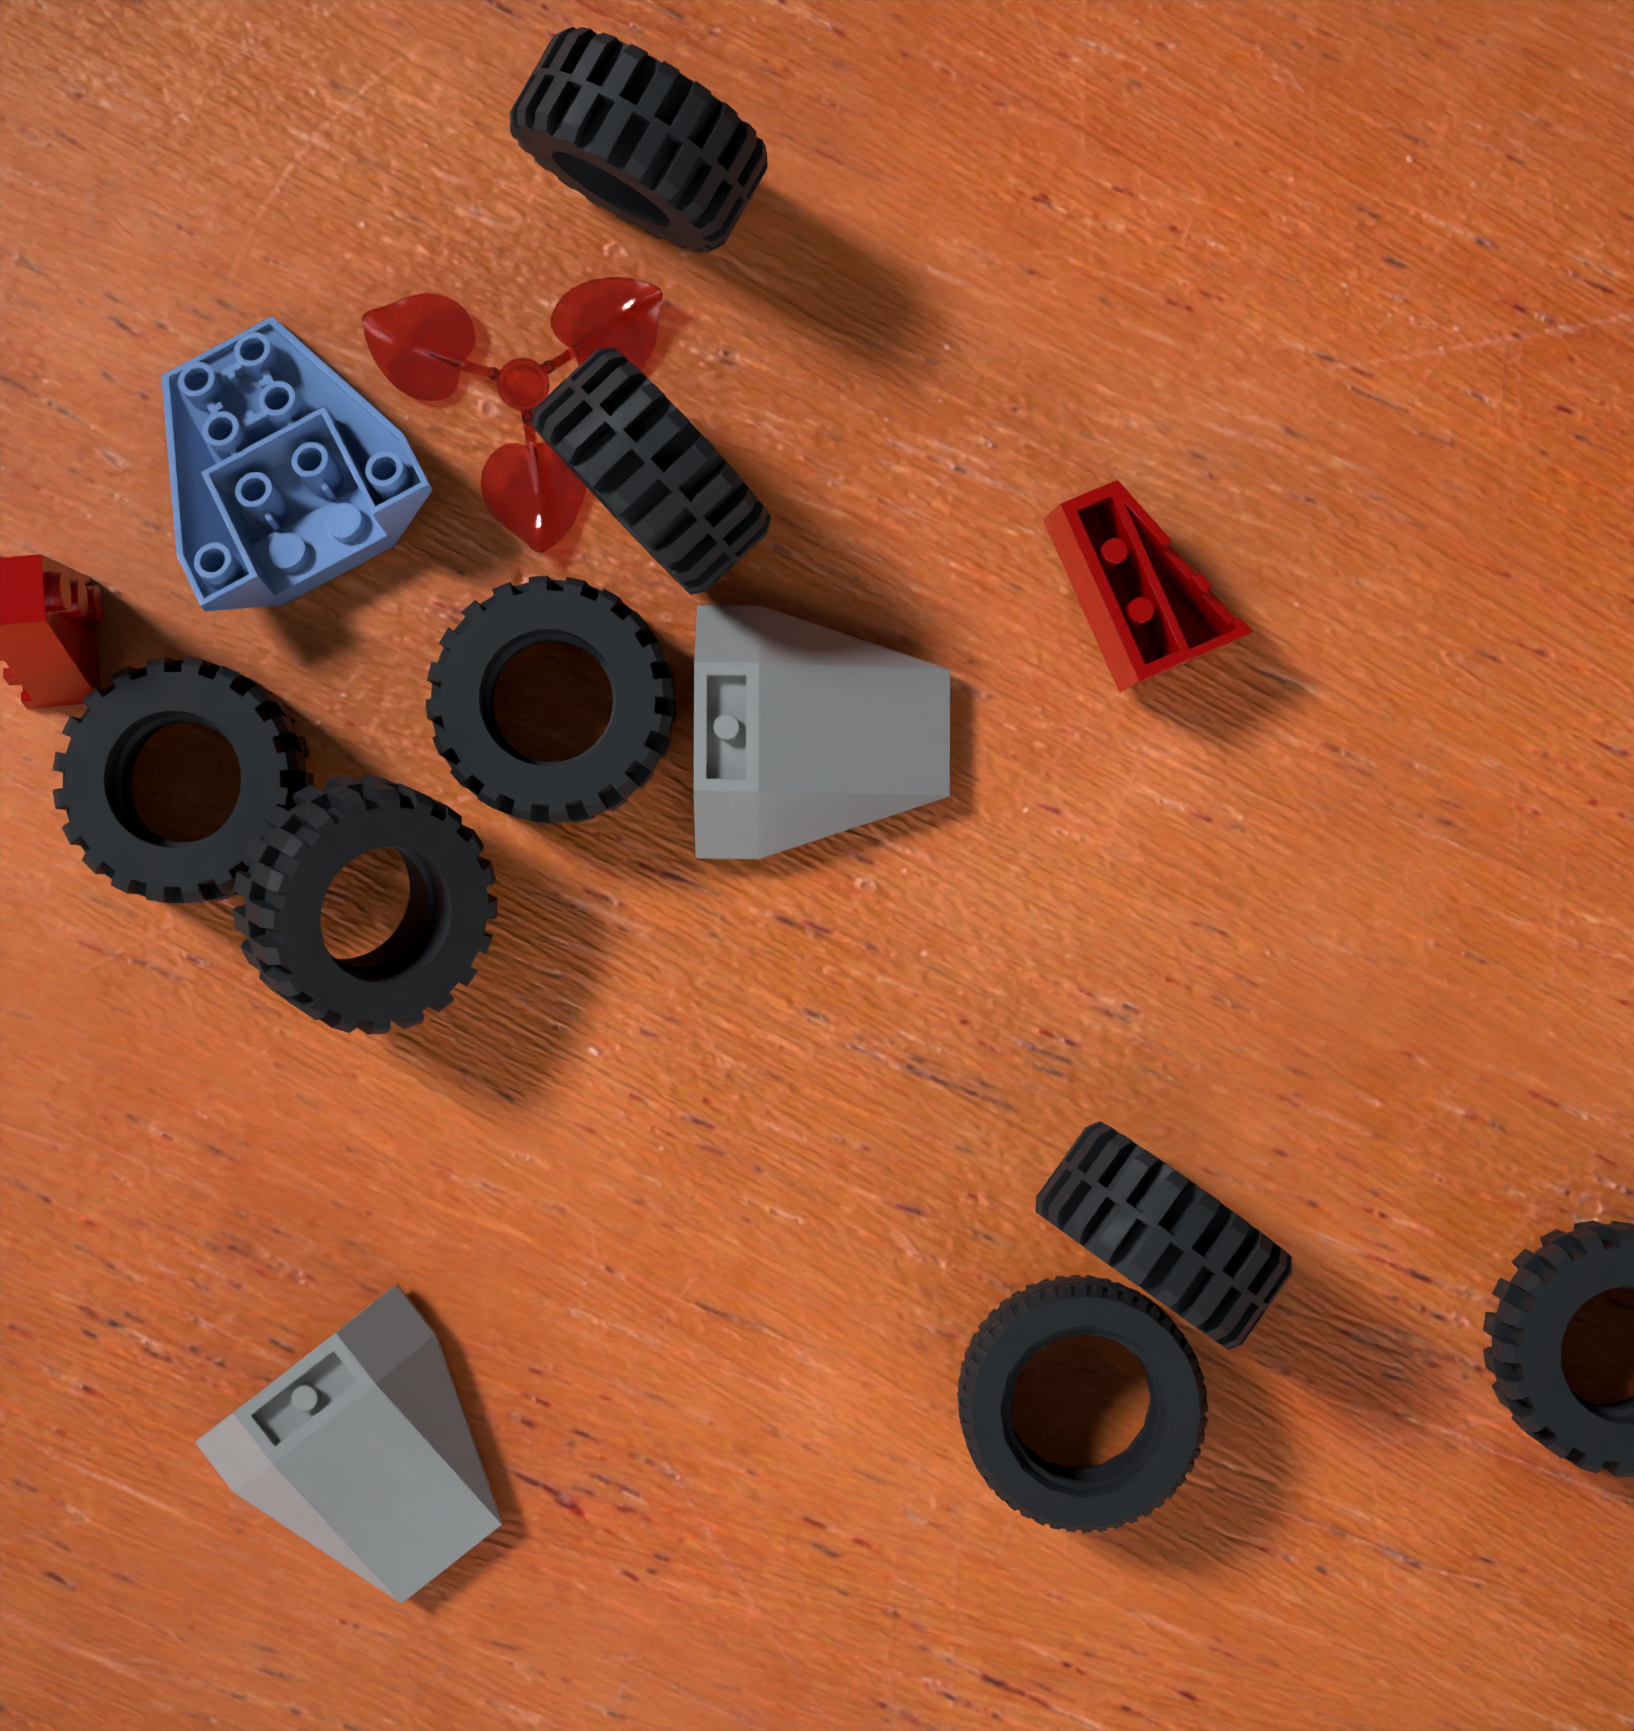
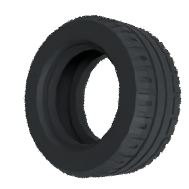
(1094, 1494)

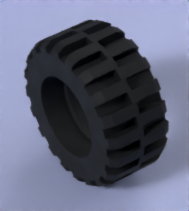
(639, 139)
(651, 469)
(466, 684)
(102, 761)
(427, 950)
(1164, 1234)
(1529, 1339)

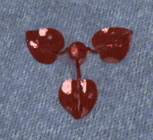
(424, 346)

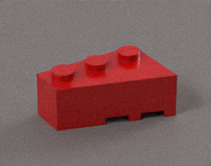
(1136, 588)
(48, 630)

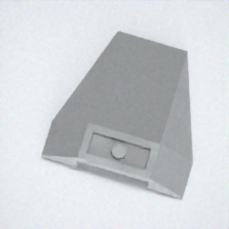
(807, 732)
(365, 1451)

